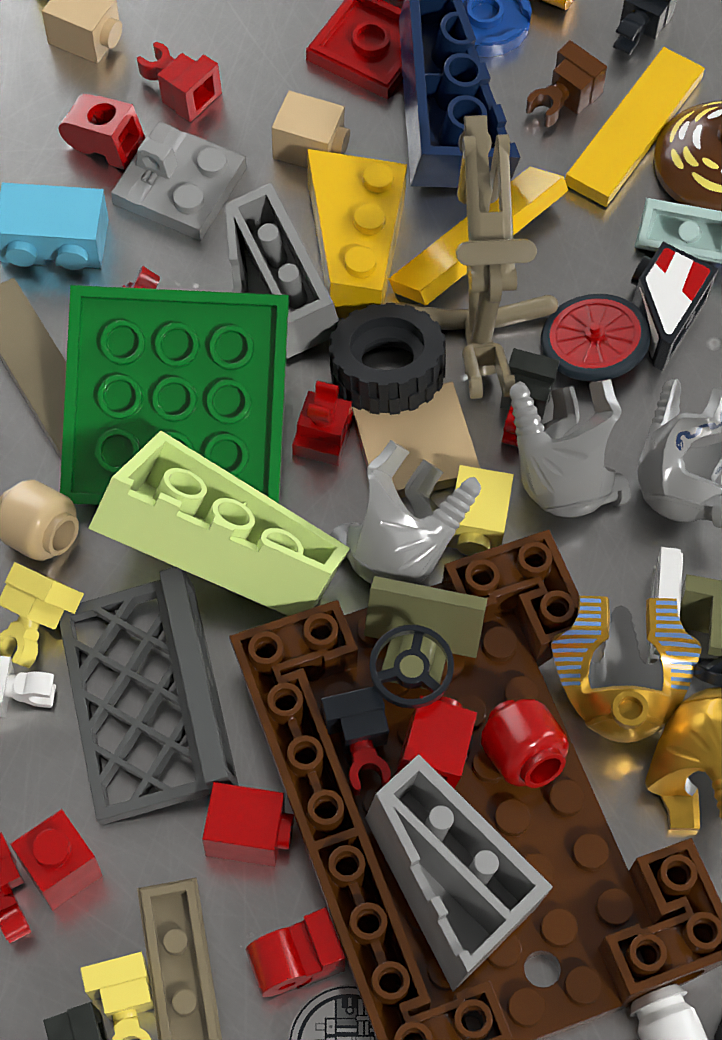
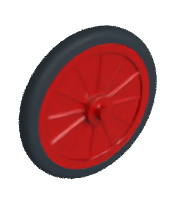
(596, 337)

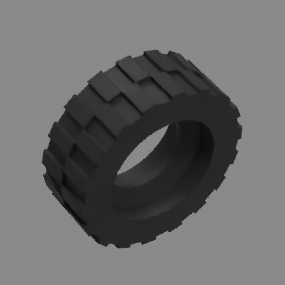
(394, 388)

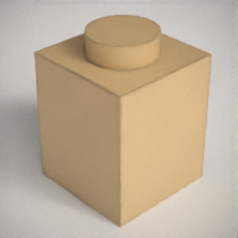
(83, 26)
(305, 125)

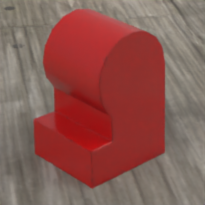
(103, 128)
(296, 955)

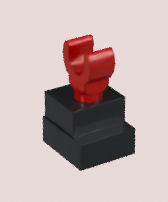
(361, 727)

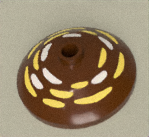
(691, 156)

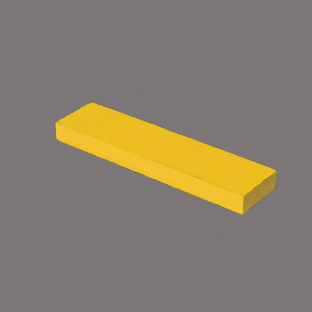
(634, 126)
(437, 265)

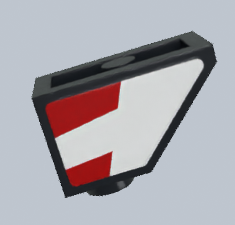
(670, 295)

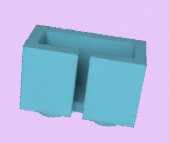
(52, 225)

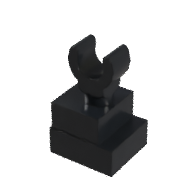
(641, 18)

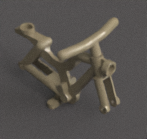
(488, 258)

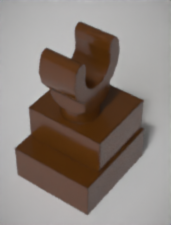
(575, 83)

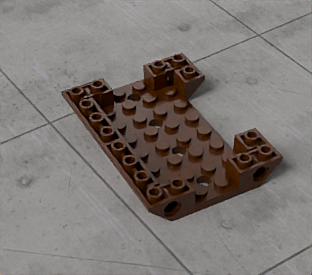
(600, 923)

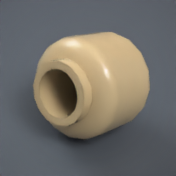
(37, 520)

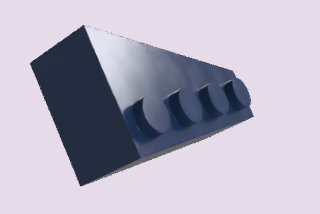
(441, 87)

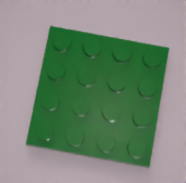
(174, 364)

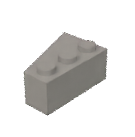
(273, 260)
(452, 868)

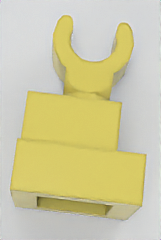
(37, 602)
(124, 992)

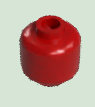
(525, 743)

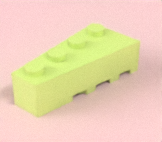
(217, 528)

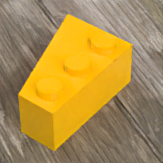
(356, 224)

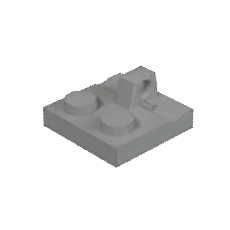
(179, 180)

